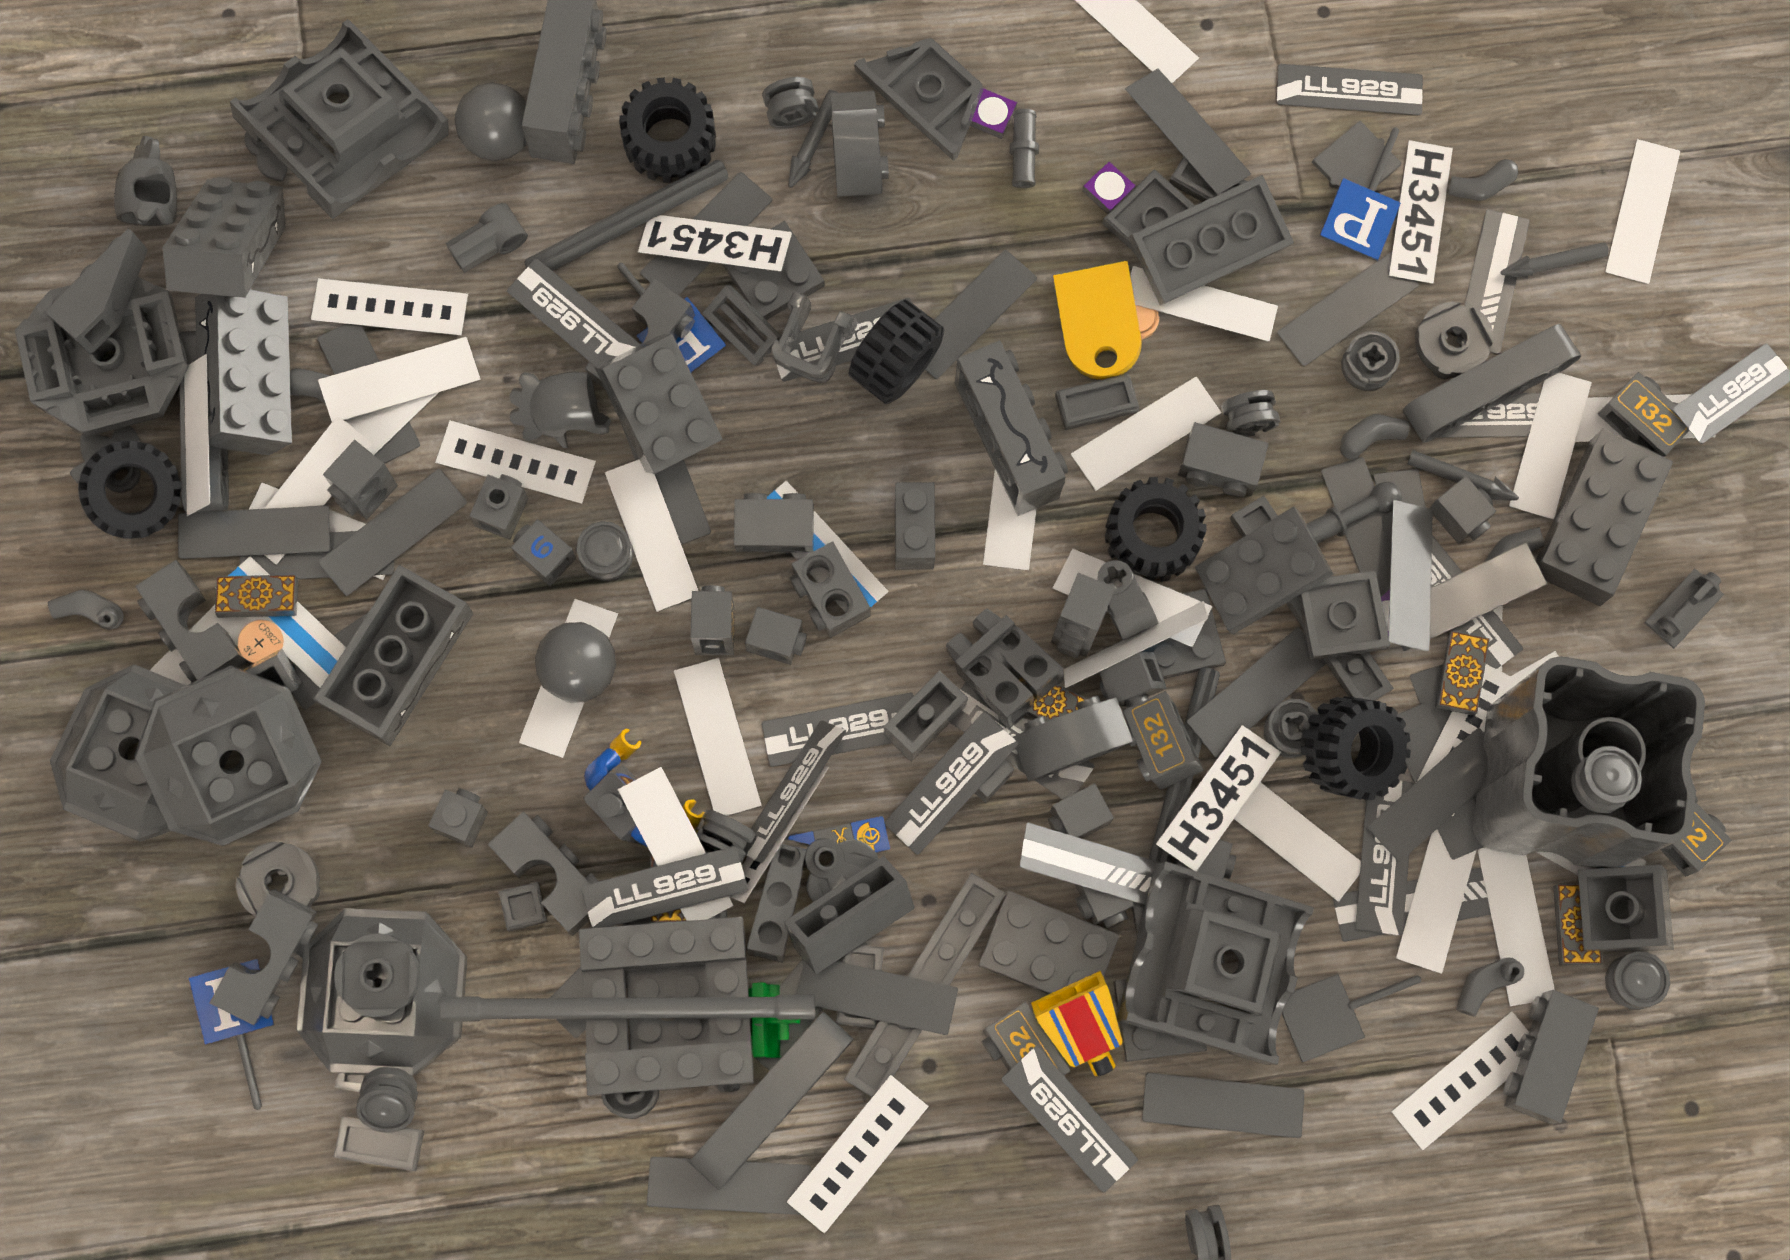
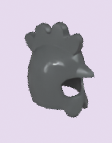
(146, 188)
(556, 406)

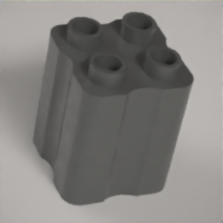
(1556, 721)

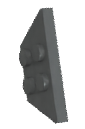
(927, 90)

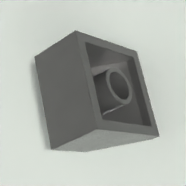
(1626, 909)

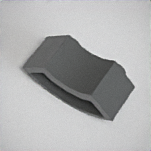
(856, 143)
(1072, 738)

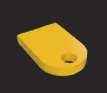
(1099, 316)

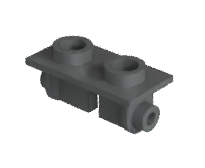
(1685, 607)

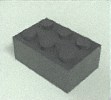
(658, 403)

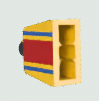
(1081, 1023)

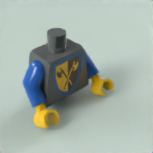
(604, 779)

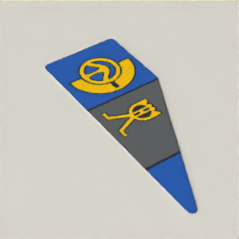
(869, 831)

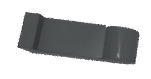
(777, 904)

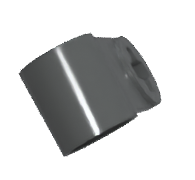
(1129, 605)

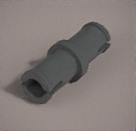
(1024, 148)

